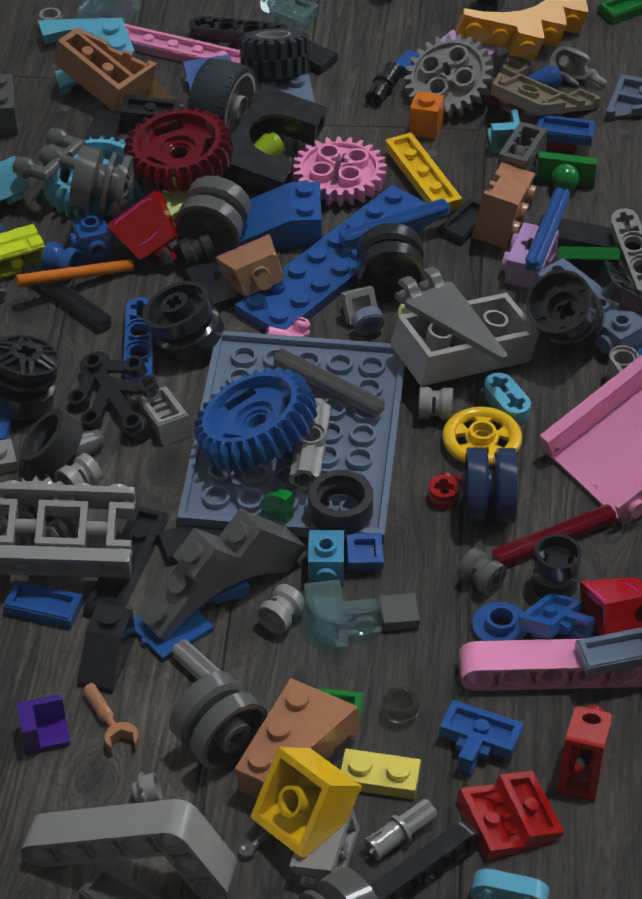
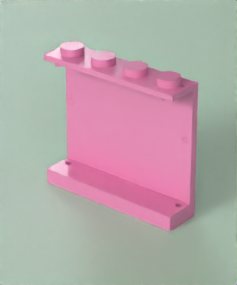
(603, 443)

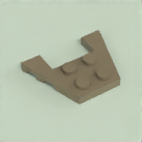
(536, 98)

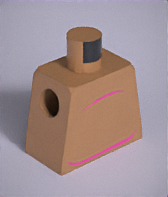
(252, 266)

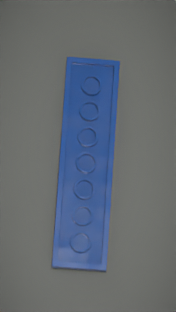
(320, 271)

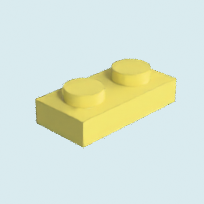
(382, 773)

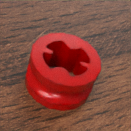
(447, 484)

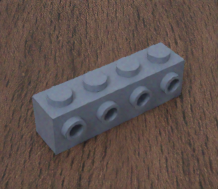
(620, 325)

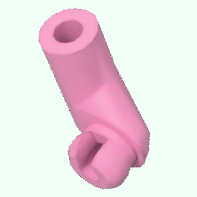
(299, 328)

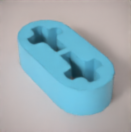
(512, 395)
(505, 885)

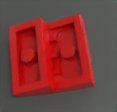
(510, 815)

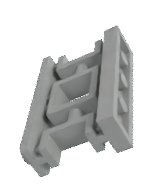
(66, 555)

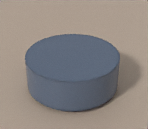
(368, 321)

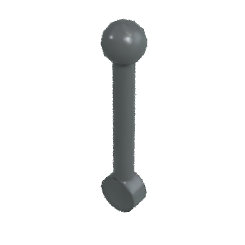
(246, 850)

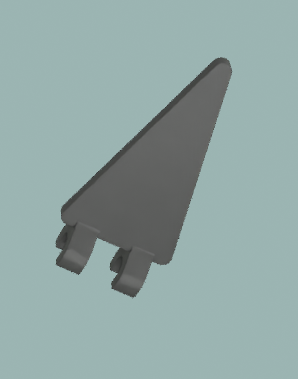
(448, 309)

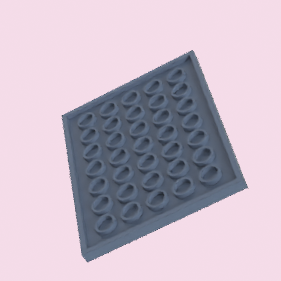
(353, 437)

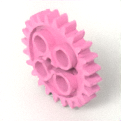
(357, 176)

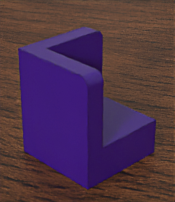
(43, 724)

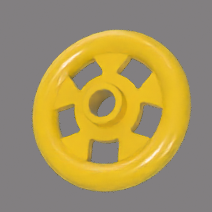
(481, 432)

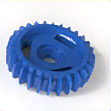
(227, 422)

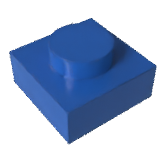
(364, 551)

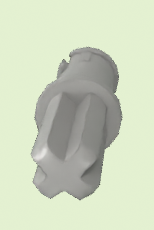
(399, 829)

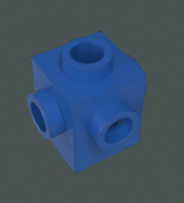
(89, 234)

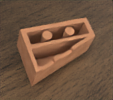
(102, 69)
(504, 205)
(300, 720)

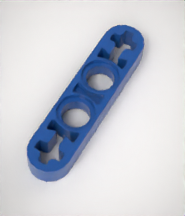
(136, 344)

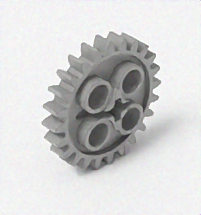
(450, 73)

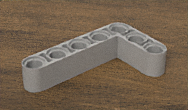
(134, 832)

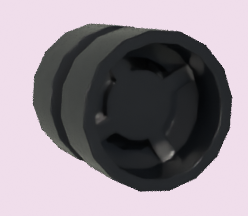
(556, 565)

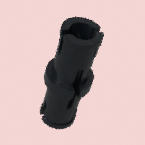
(383, 84)

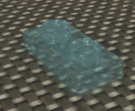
(297, 11)

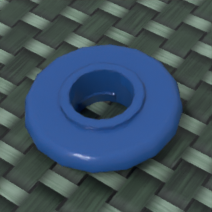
(488, 631)

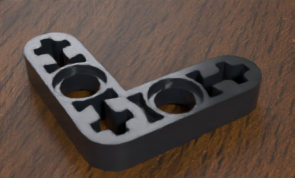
(619, 286)

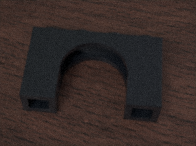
(267, 113)

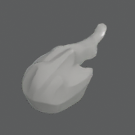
(573, 66)

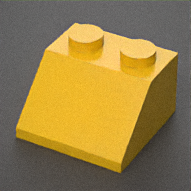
(304, 799)

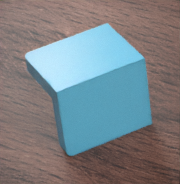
(501, 132)

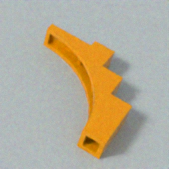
(526, 29)

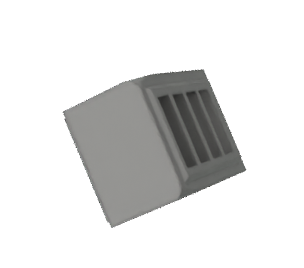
(168, 418)

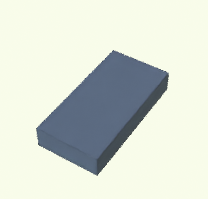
(610, 652)

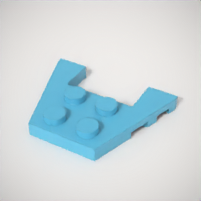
(109, 29)

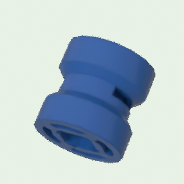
(57, 257)

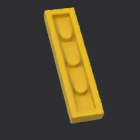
(422, 170)

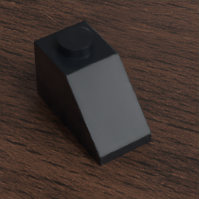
(106, 646)

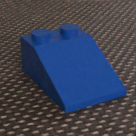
(287, 214)

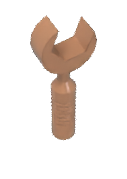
(116, 731)

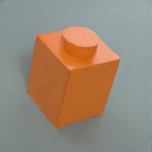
(426, 115)

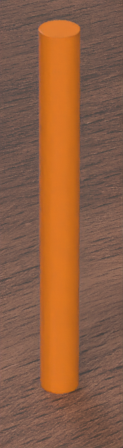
(73, 273)

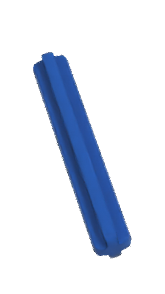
(409, 217)
(547, 229)

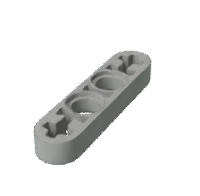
(630, 258)

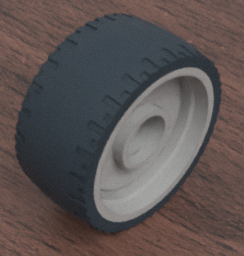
(223, 89)

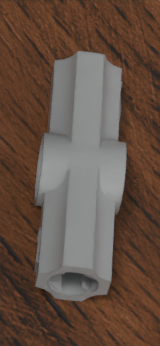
(312, 452)

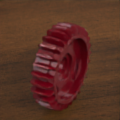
(177, 133)

